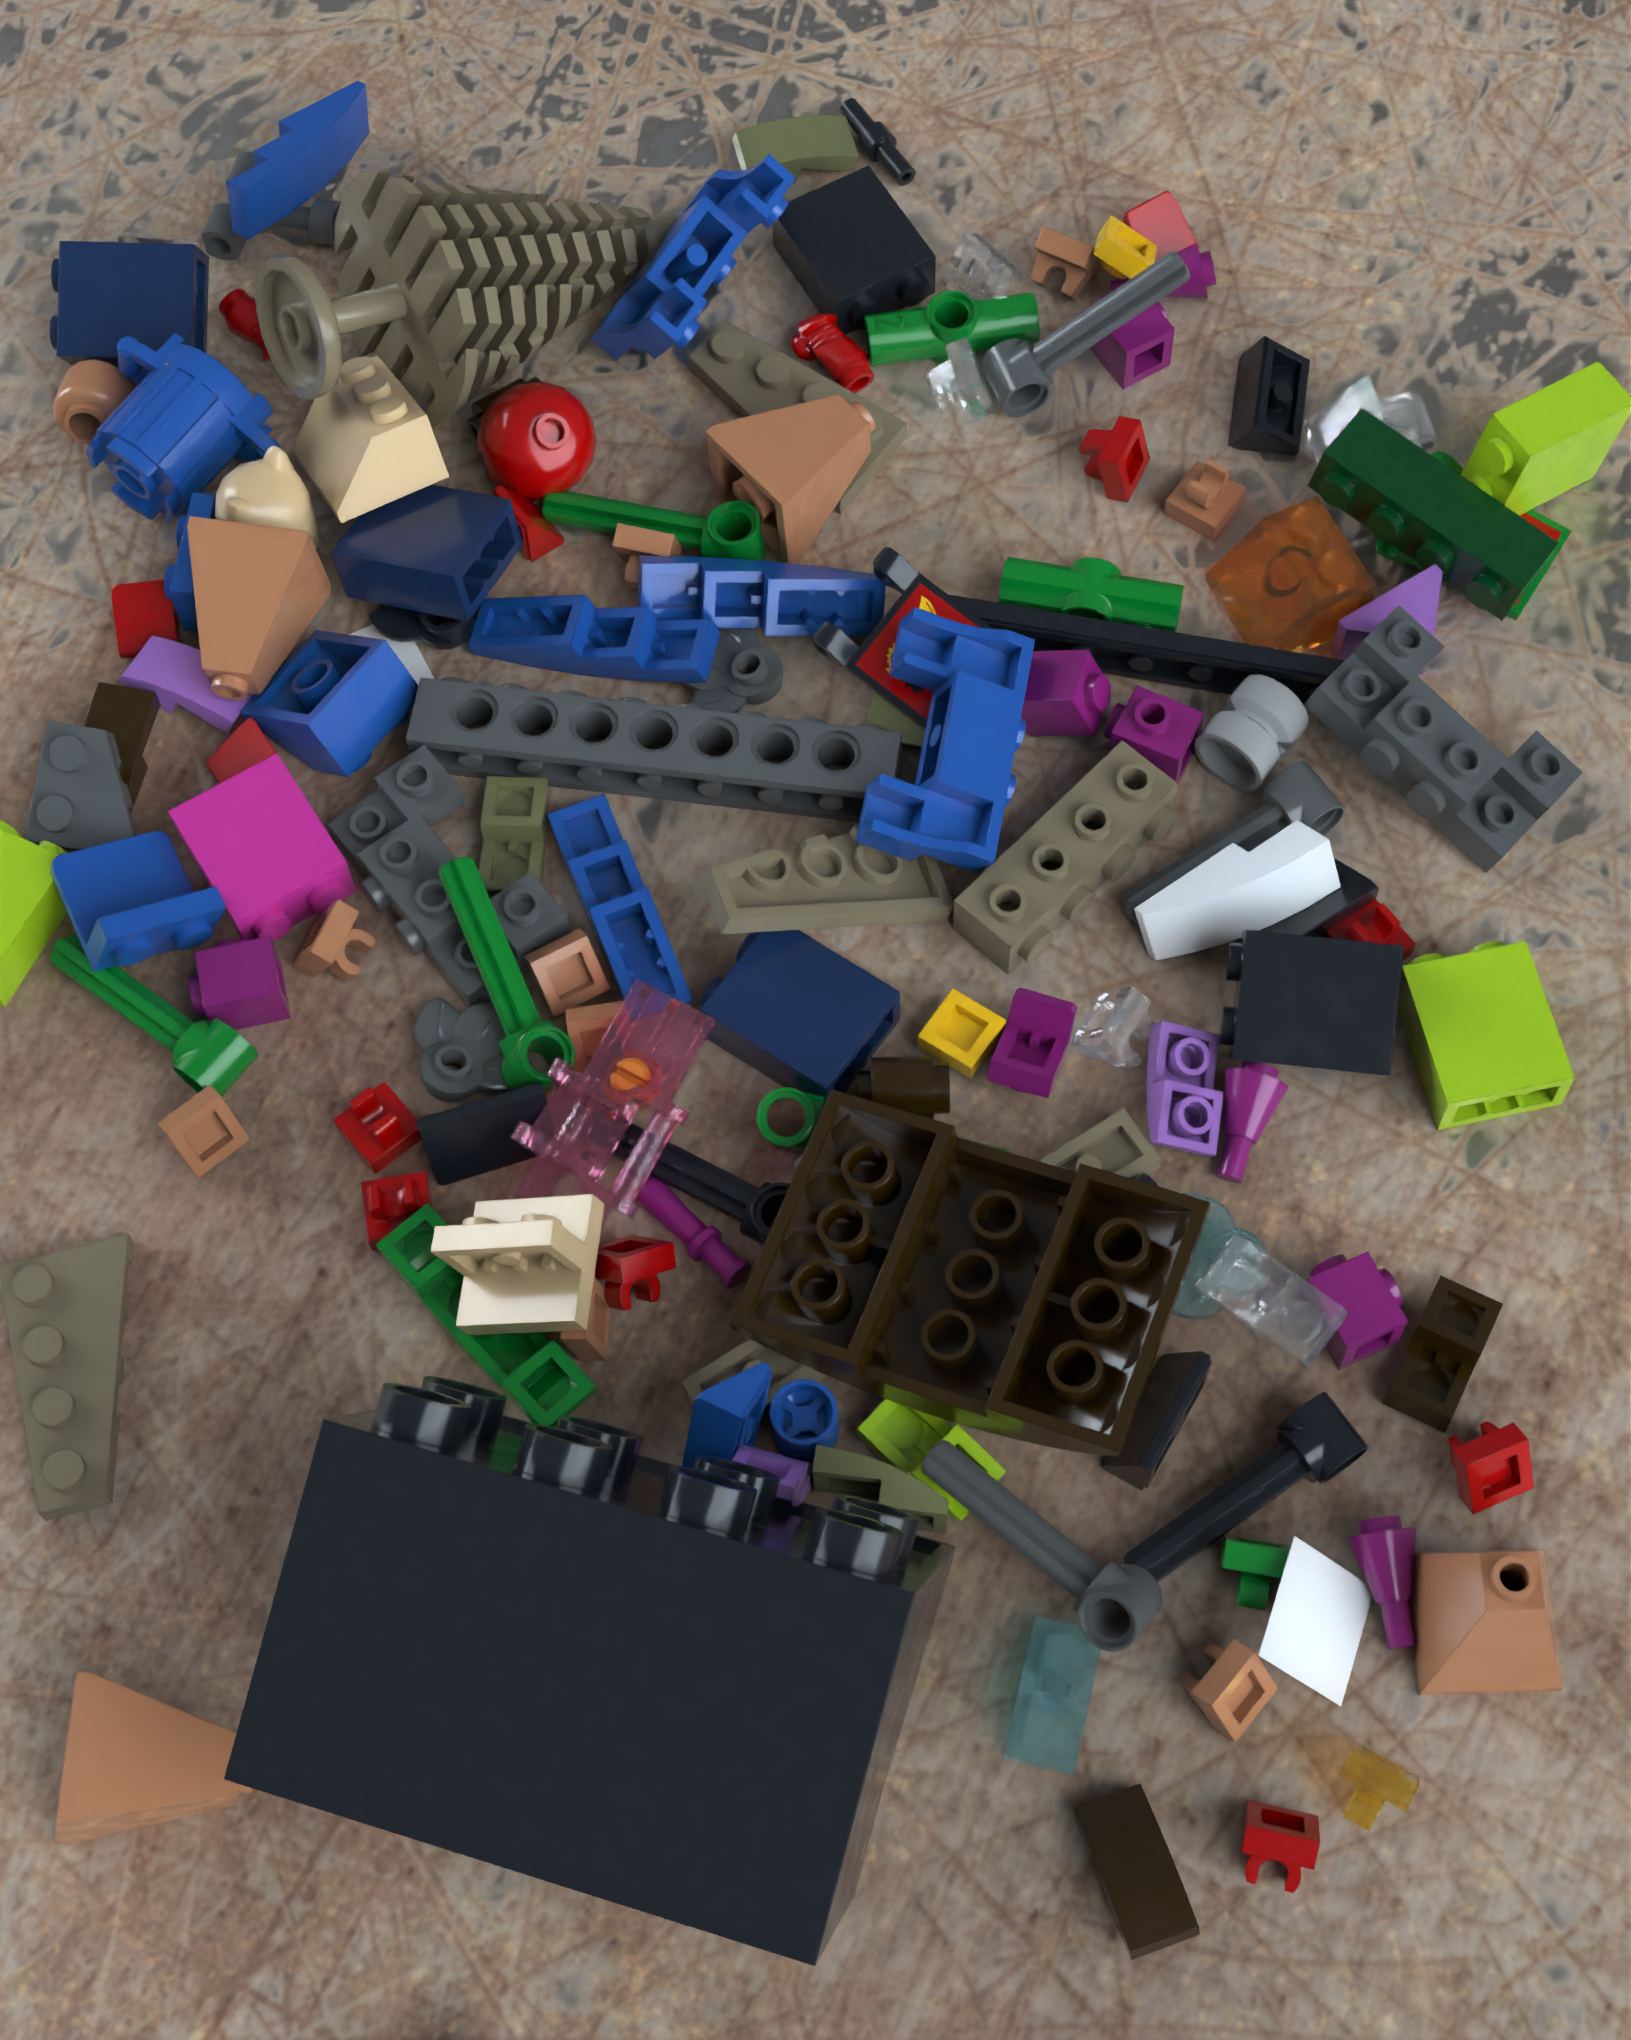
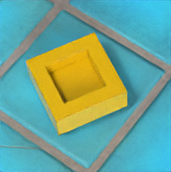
(1123, 250)
(961, 1033)

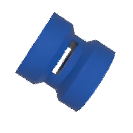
(804, 1408)

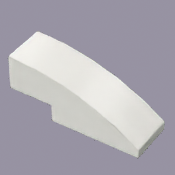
(1239, 893)

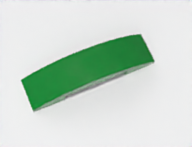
(522, 1365)

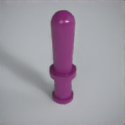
(702, 1241)

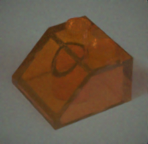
(1291, 579)

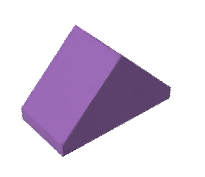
(1416, 596)

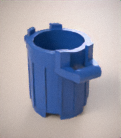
(177, 426)

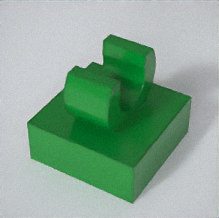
(1256, 1564)

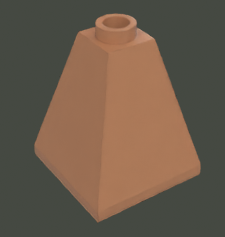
(790, 466)
(251, 599)
(1483, 1623)
(137, 1763)

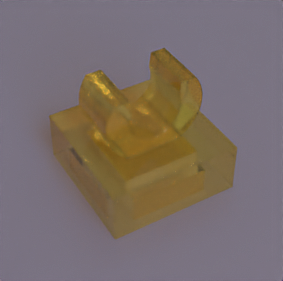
(1376, 1781)

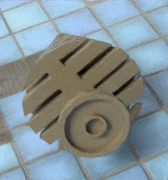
(459, 281)

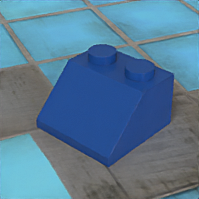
(335, 701)

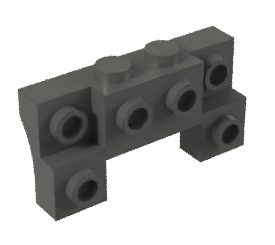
(1431, 750)
(400, 860)

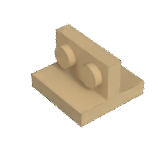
(524, 1263)

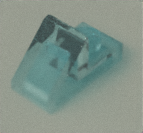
(1053, 1697)

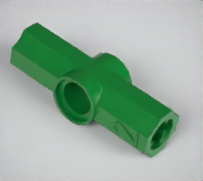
(948, 318)
(1091, 590)

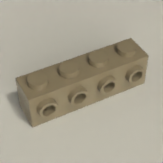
(1066, 858)

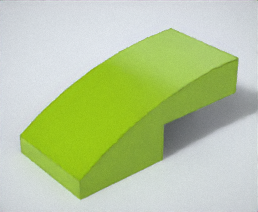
(906, 1437)

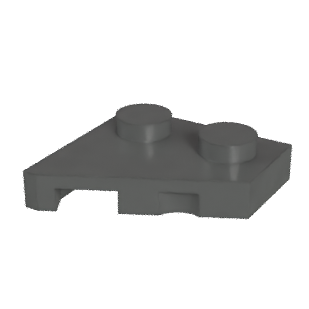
(79, 790)

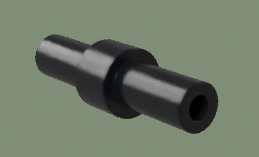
(877, 142)

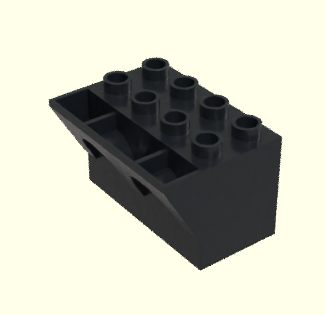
(591, 1662)

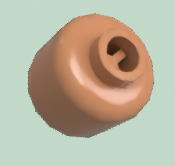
(89, 397)

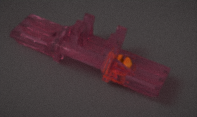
(589, 1113)

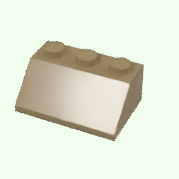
(367, 441)

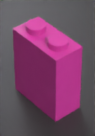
(263, 850)

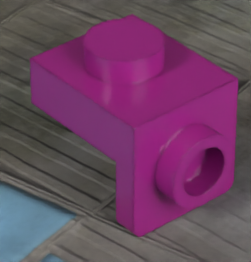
(1033, 1043)

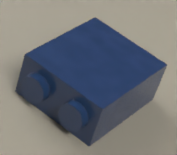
(125, 292)
(429, 551)
(800, 1012)

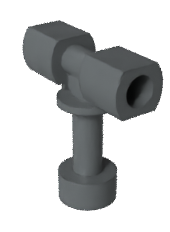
(227, 245)

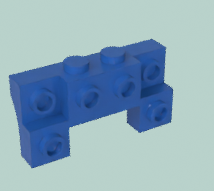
(696, 252)
(966, 744)

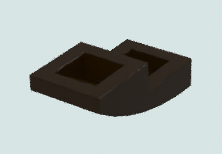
(130, 717)
(1442, 1353)
(1136, 1871)

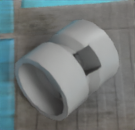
(1251, 732)

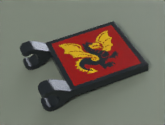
(873, 658)

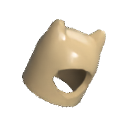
(267, 495)

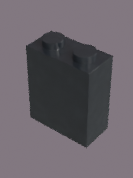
(854, 250)
(1312, 1002)

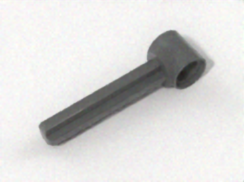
(1023, 372)
(1289, 797)
(1053, 1552)

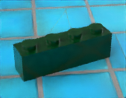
(1431, 513)

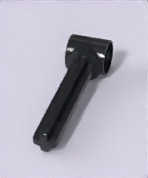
(713, 1186)
(1313, 1445)

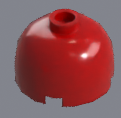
(537, 439)

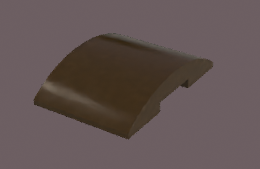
(971, 1277)

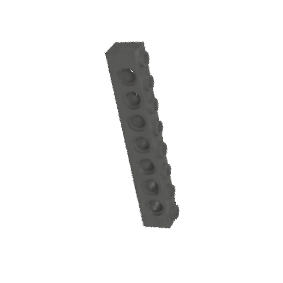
(625, 765)

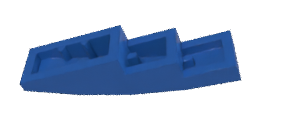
(300, 162)
(760, 594)
(579, 639)
(616, 899)

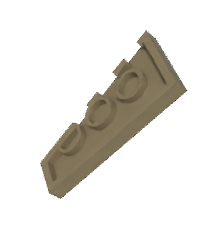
(760, 379)
(825, 887)
(68, 1365)

